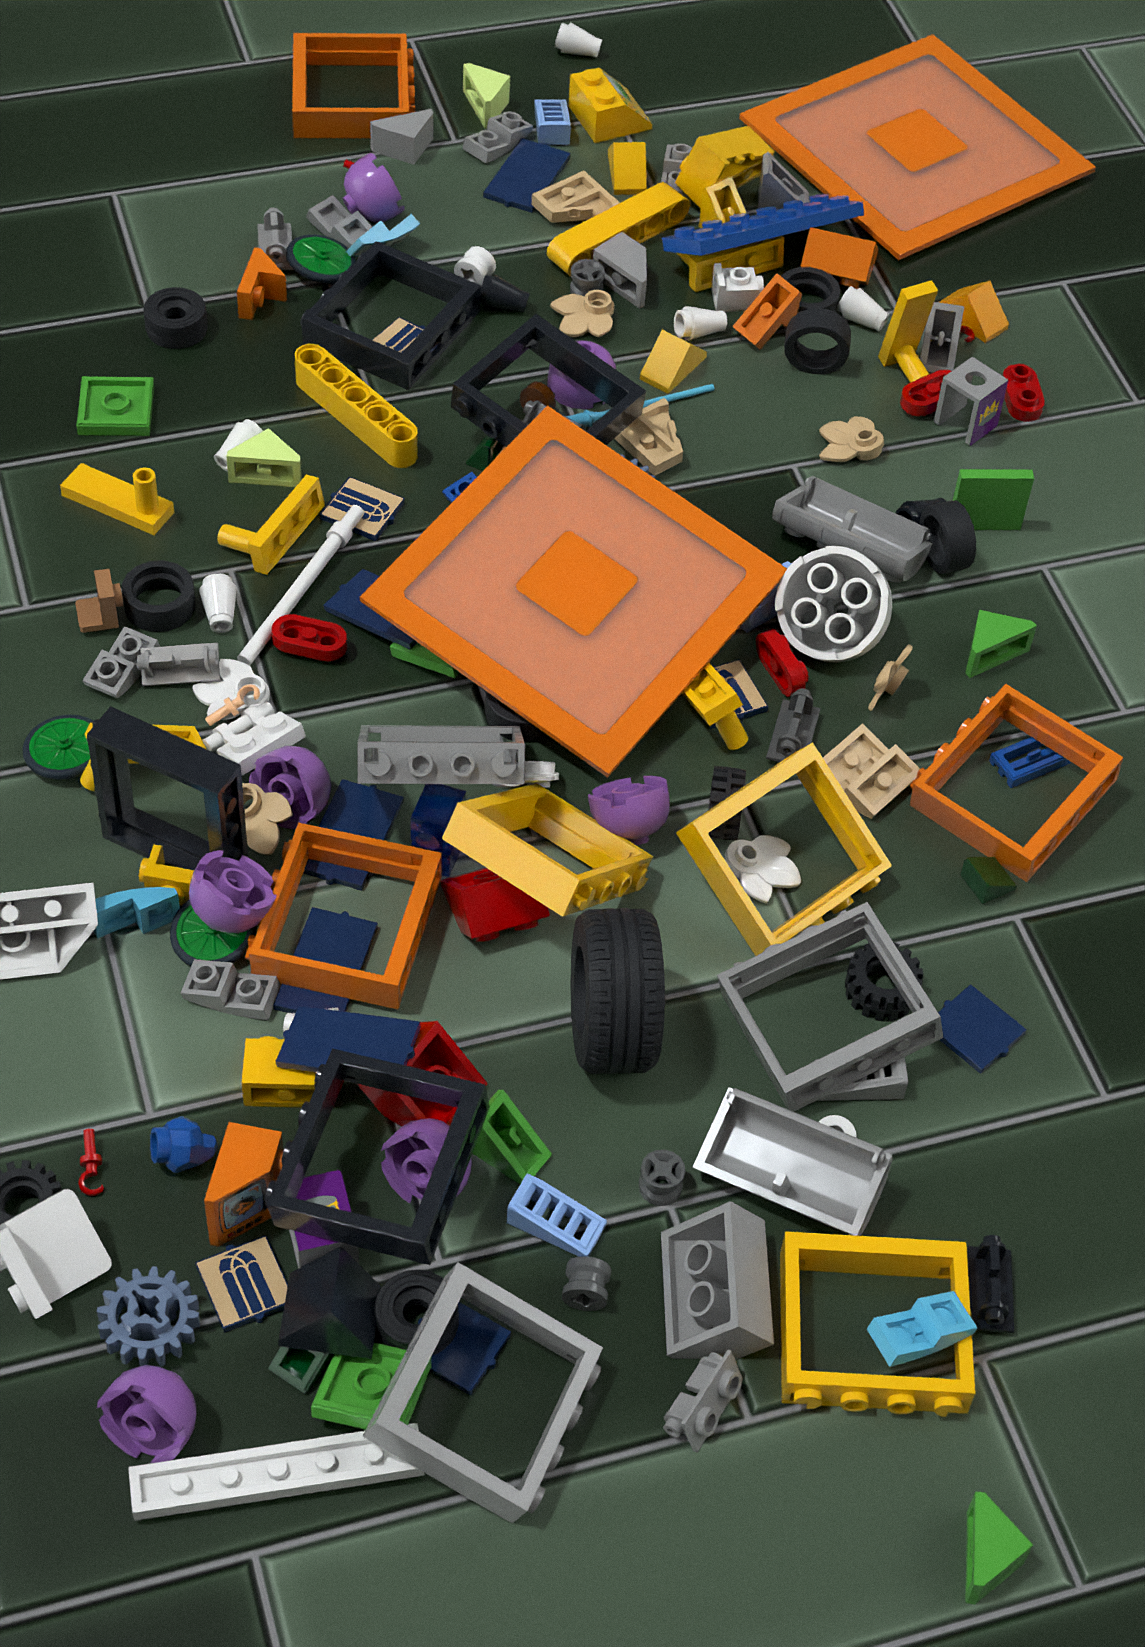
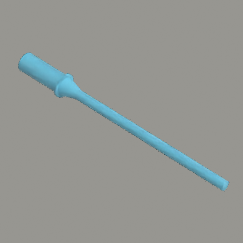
(587, 417)

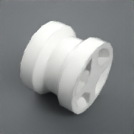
(475, 265)

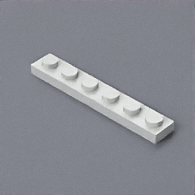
(262, 1474)

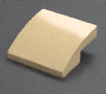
(870, 770)

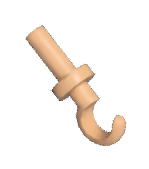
(232, 705)

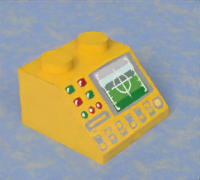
(605, 106)

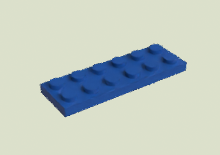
(767, 224)

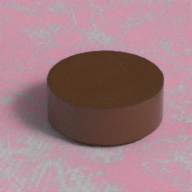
(539, 392)

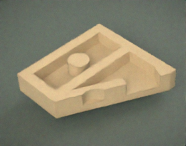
(573, 199)
(653, 438)

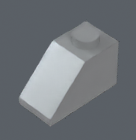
(624, 267)

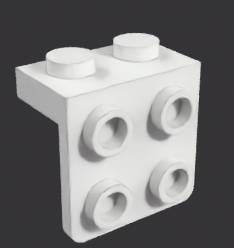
(50, 1252)

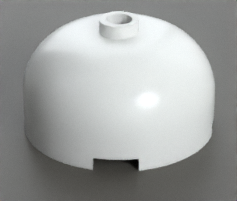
(814, 590)

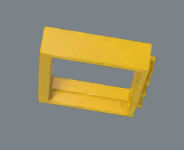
(838, 813)
(484, 830)
(872, 1257)

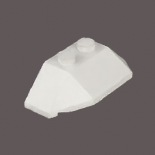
(44, 928)

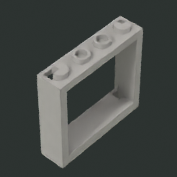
(440, 755)
(857, 1058)
(445, 1465)

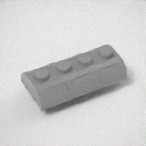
(852, 522)
(794, 1161)

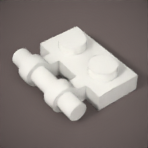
(254, 735)

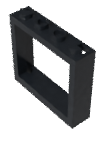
(565, 355)
(377, 359)
(125, 737)
(410, 1243)

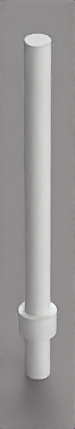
(337, 538)

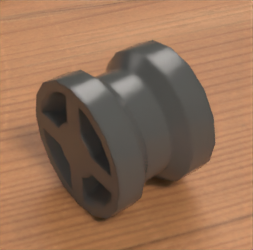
(586, 276)
(663, 1166)
(586, 1283)

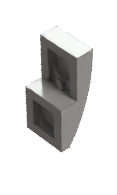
(336, 222)

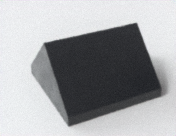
(330, 1307)

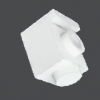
(735, 287)

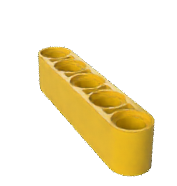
(637, 217)
(356, 405)

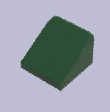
(484, 453)
(986, 878)
(300, 1366)

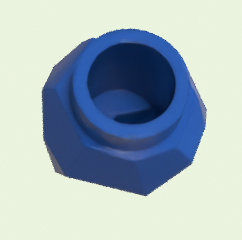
(181, 1144)

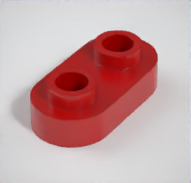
(1023, 393)
(922, 395)
(309, 637)
(780, 662)

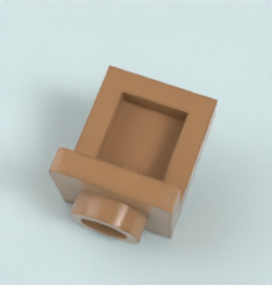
(100, 611)

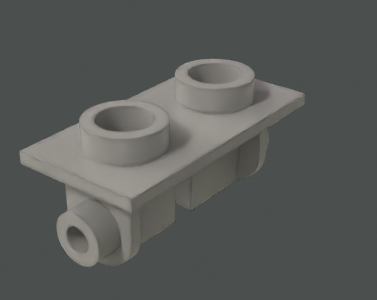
(275, 237)
(179, 664)
(716, 1383)

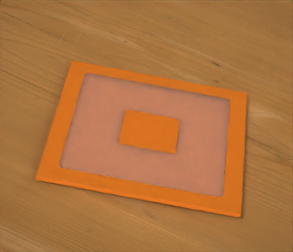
(917, 144)
(575, 589)

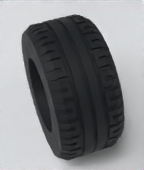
(617, 991)

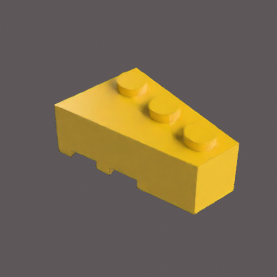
(720, 156)

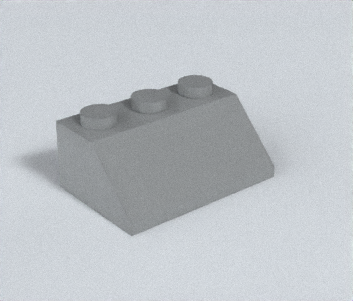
(717, 1284)

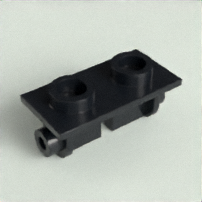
(991, 1285)

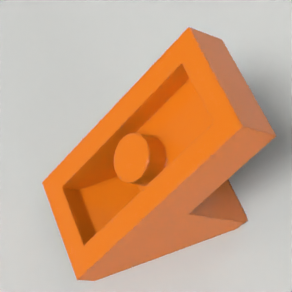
(260, 281)
(769, 311)

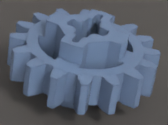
(142, 1334)

